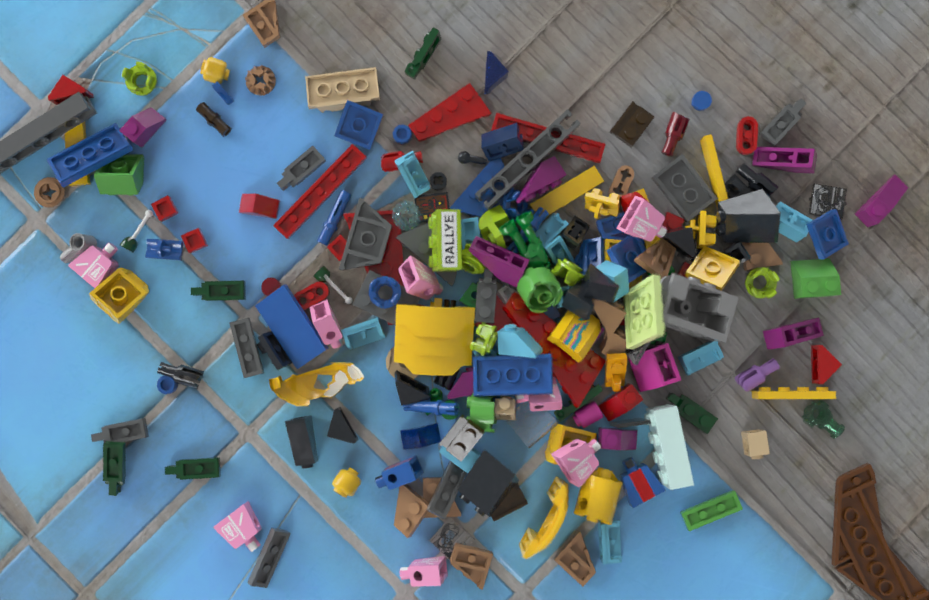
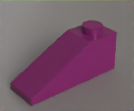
(786, 159)
(881, 202)
(501, 262)
(793, 333)

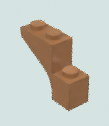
(611, 316)

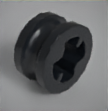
(438, 175)

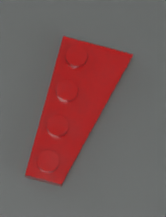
(458, 109)

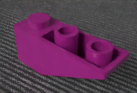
(542, 177)

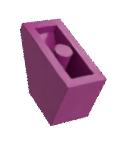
(143, 126)
(463, 386)
(617, 438)

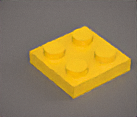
(713, 267)

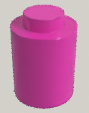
(587, 415)

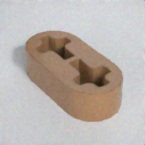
(617, 180)

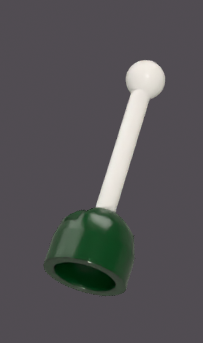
(130, 242)
(323, 275)

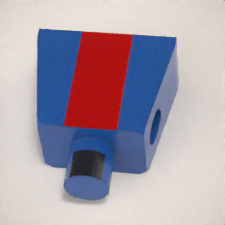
(400, 473)
(639, 483)

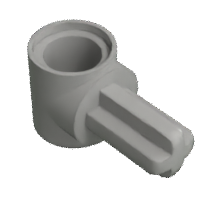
(78, 244)

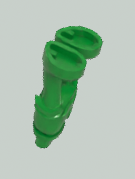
(534, 250)

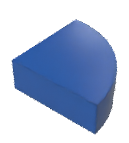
(221, 91)

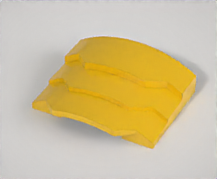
(433, 338)
(533, 541)

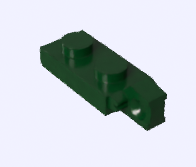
(424, 53)
(221, 290)
(566, 411)
(693, 412)
(114, 465)
(195, 468)

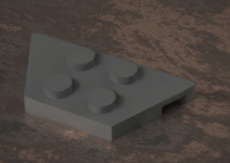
(366, 238)
(418, 243)

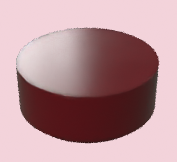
(270, 285)

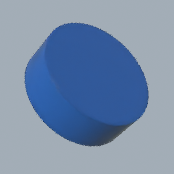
(701, 100)
(402, 134)
(166, 385)

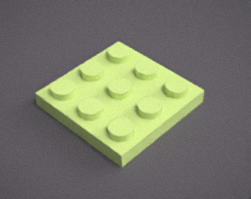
(644, 312)

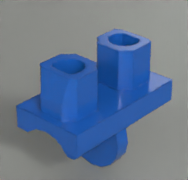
(164, 249)

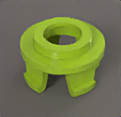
(130, 76)
(468, 258)
(571, 269)
(771, 282)
(489, 337)

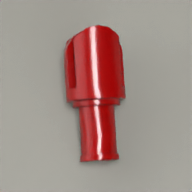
(388, 163)

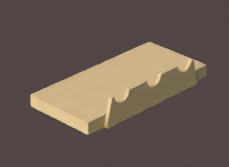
(334, 89)

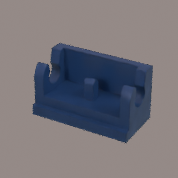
(502, 142)

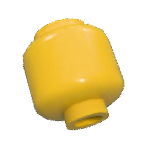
(214, 70)
(346, 482)

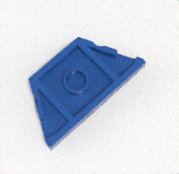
(468, 203)

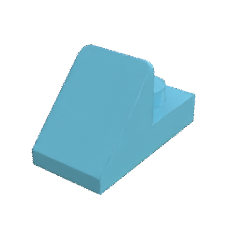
(558, 249)

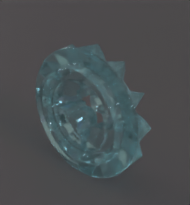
(403, 222)

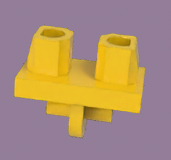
(602, 205)
(703, 221)

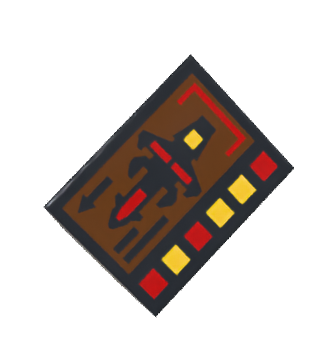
(430, 203)

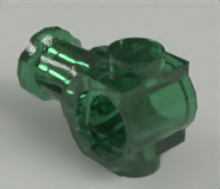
(824, 419)

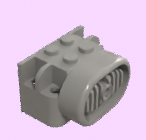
(697, 308)

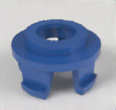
(522, 207)
(376, 284)

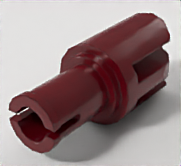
(674, 132)

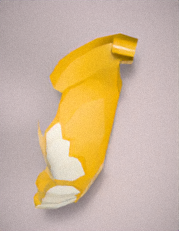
(300, 388)

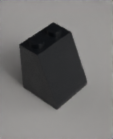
(748, 219)
(487, 484)

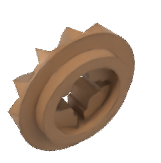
(260, 88)
(43, 187)

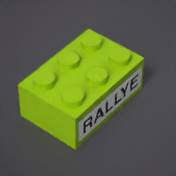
(445, 240)

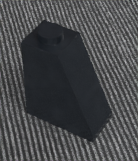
(302, 441)

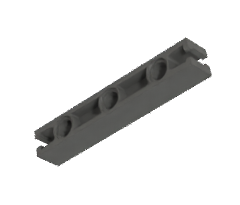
(44, 130)
(536, 150)

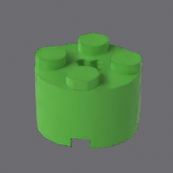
(539, 289)
(482, 412)

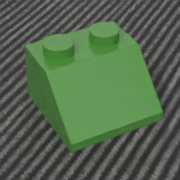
(121, 176)
(815, 278)

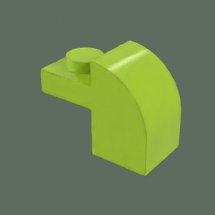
(490, 224)

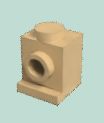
(505, 408)

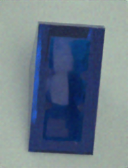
(495, 72)
(420, 436)

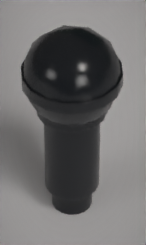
(464, 158)

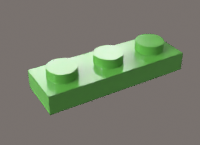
(711, 510)

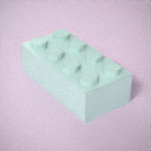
(669, 447)

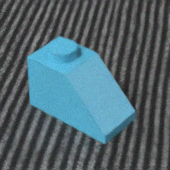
(517, 342)

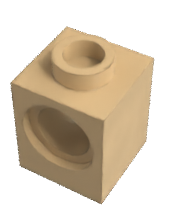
(755, 443)

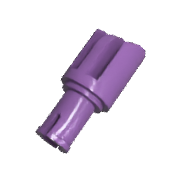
(756, 375)

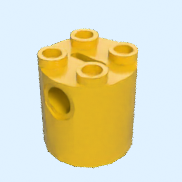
(599, 496)

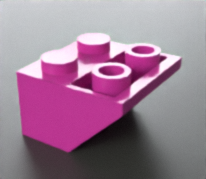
(655, 368)

